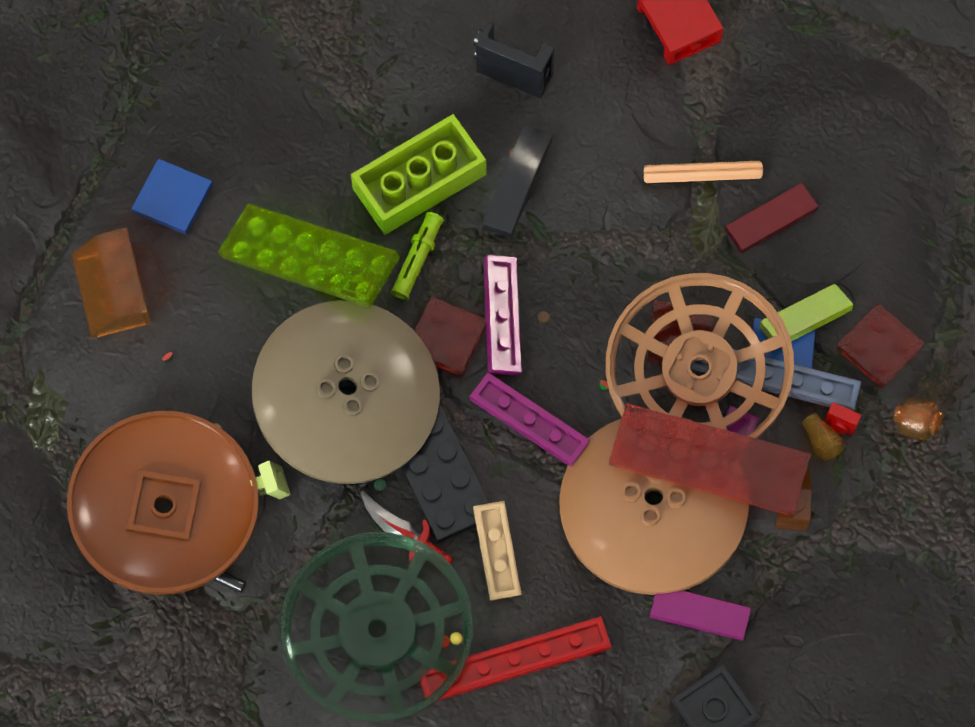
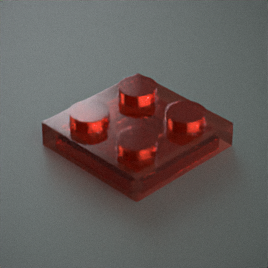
(450, 334)
(880, 345)

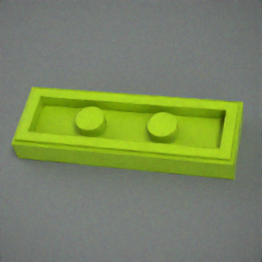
(811, 313)

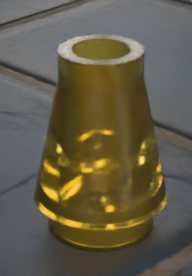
(823, 438)

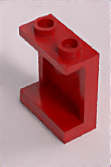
(682, 26)

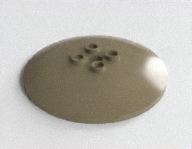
(336, 433)

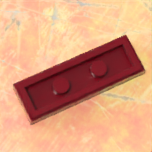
(771, 218)

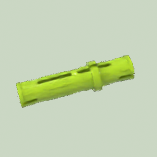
(422, 244)

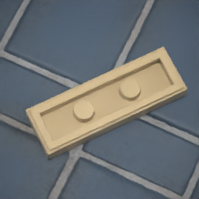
(497, 550)

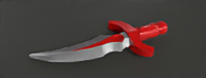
(392, 524)

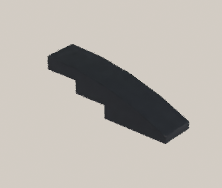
(517, 181)

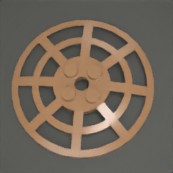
(703, 346)

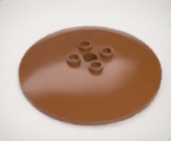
(153, 460)

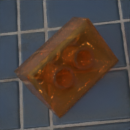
(110, 284)

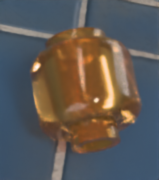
(918, 418)

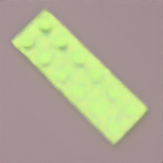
(309, 255)

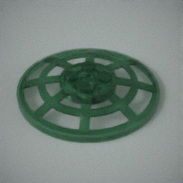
(371, 608)

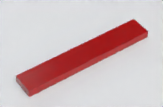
(523, 657)

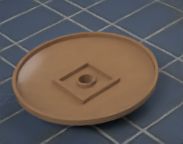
(640, 543)

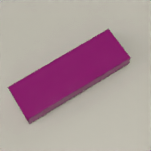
(701, 613)

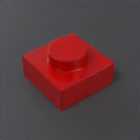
(842, 419)

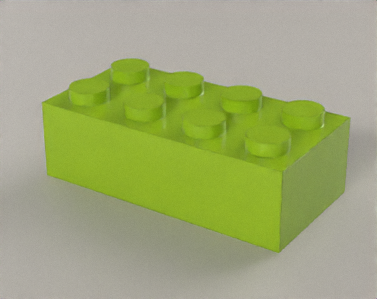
(419, 174)

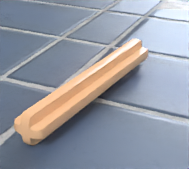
(703, 171)

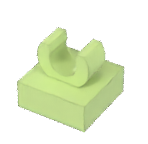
(272, 480)

